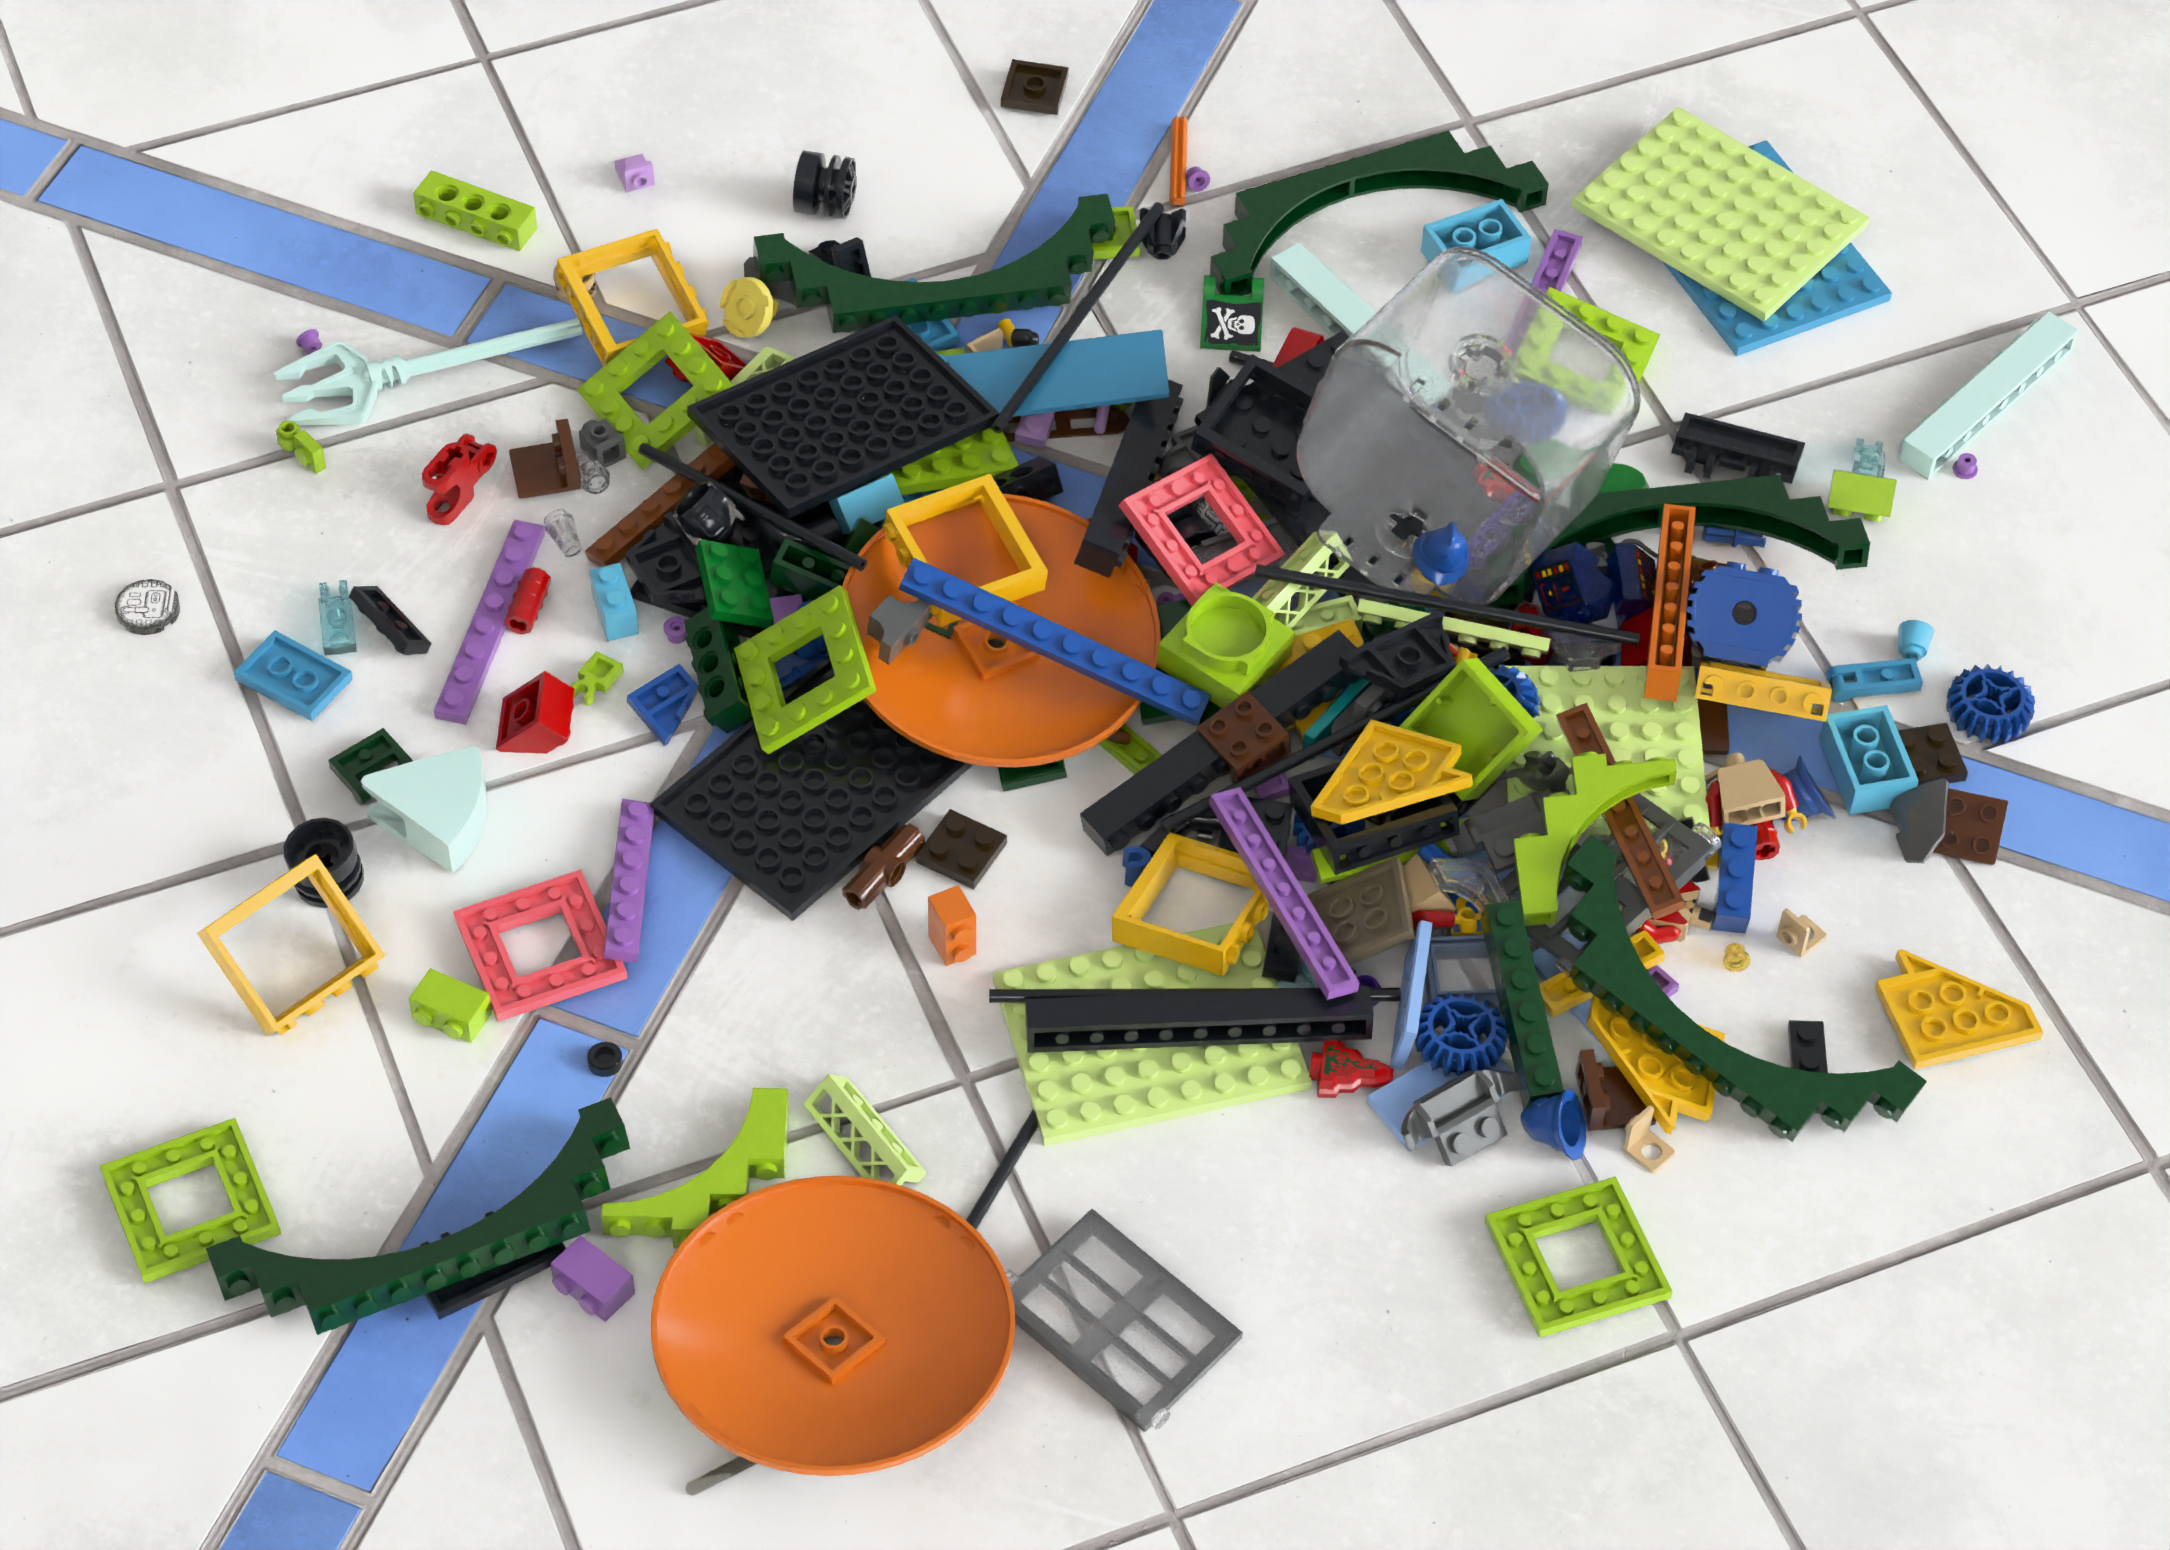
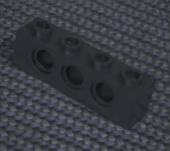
(1031, 479)

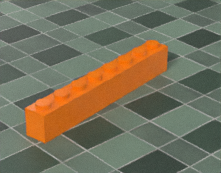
(1670, 603)

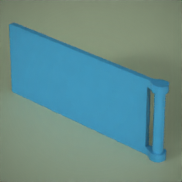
(1081, 376)

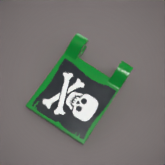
(1232, 320)

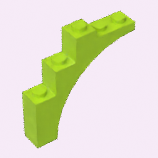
(1566, 817)
(754, 1153)

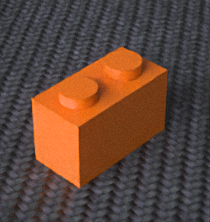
(952, 925)

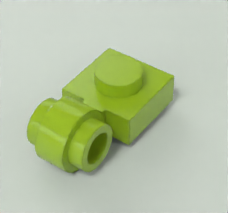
(306, 448)

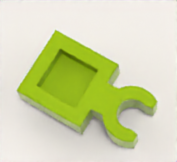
(597, 674)

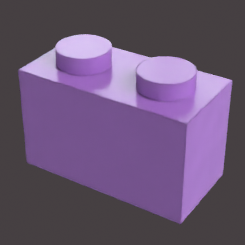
(592, 1279)

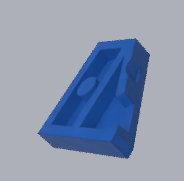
(664, 702)

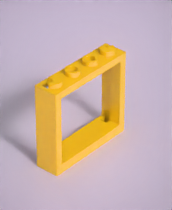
(613, 254)
(985, 490)
(1763, 690)
(1200, 858)
(343, 912)

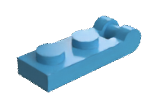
(1874, 678)

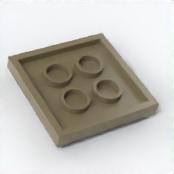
(1367, 910)

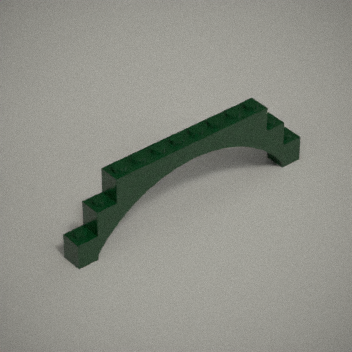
(1426, 163)
(862, 301)
(1742, 504)
(1765, 1090)
(358, 1287)

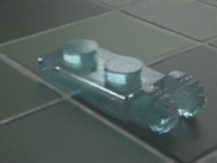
(1868, 459)
(337, 620)

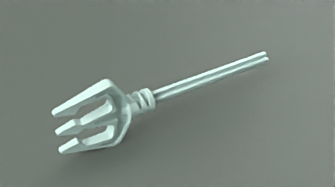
(364, 378)

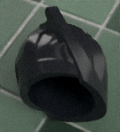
(706, 513)

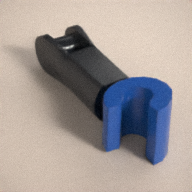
(1137, 857)

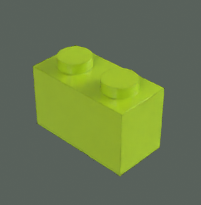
(1861, 494)
(450, 1006)

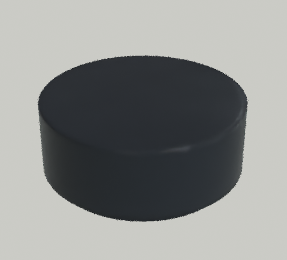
(604, 1059)

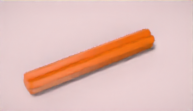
(1178, 161)

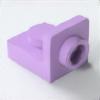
(635, 172)
(1035, 429)

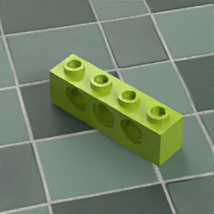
(475, 210)

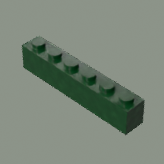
(815, 574)
(1520, 1001)

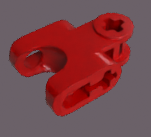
(457, 470)

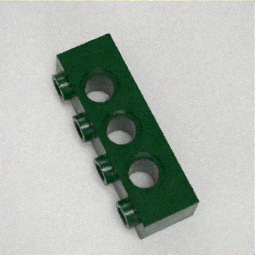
(717, 670)

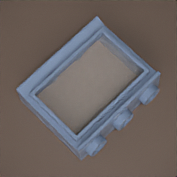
(1459, 966)

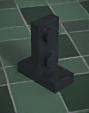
(847, 255)

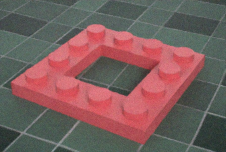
(1206, 478)
(516, 995)

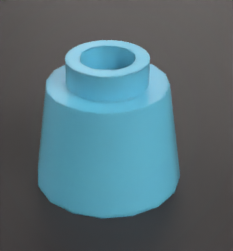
(1914, 639)

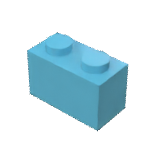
(866, 502)
(614, 601)

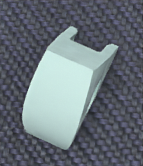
(433, 804)

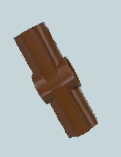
(883, 866)

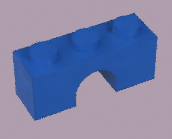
(1735, 878)

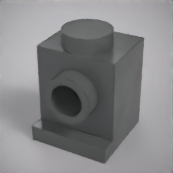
(600, 436)

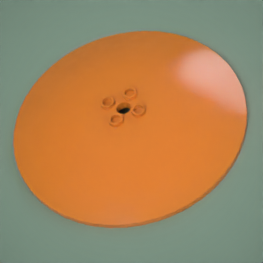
(1006, 700)
(817, 1259)

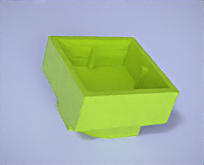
(1225, 645)
(1481, 717)

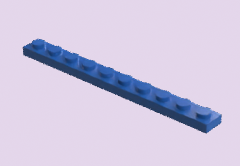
(1054, 641)

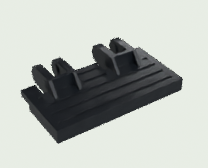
(1736, 448)
(473, 1289)

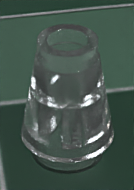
(592, 474)
(563, 532)

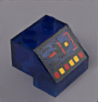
(1635, 575)
(1571, 585)

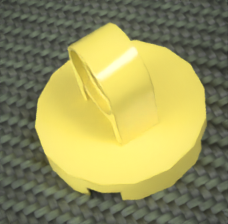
(748, 307)

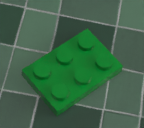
(734, 584)

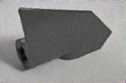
(1921, 819)

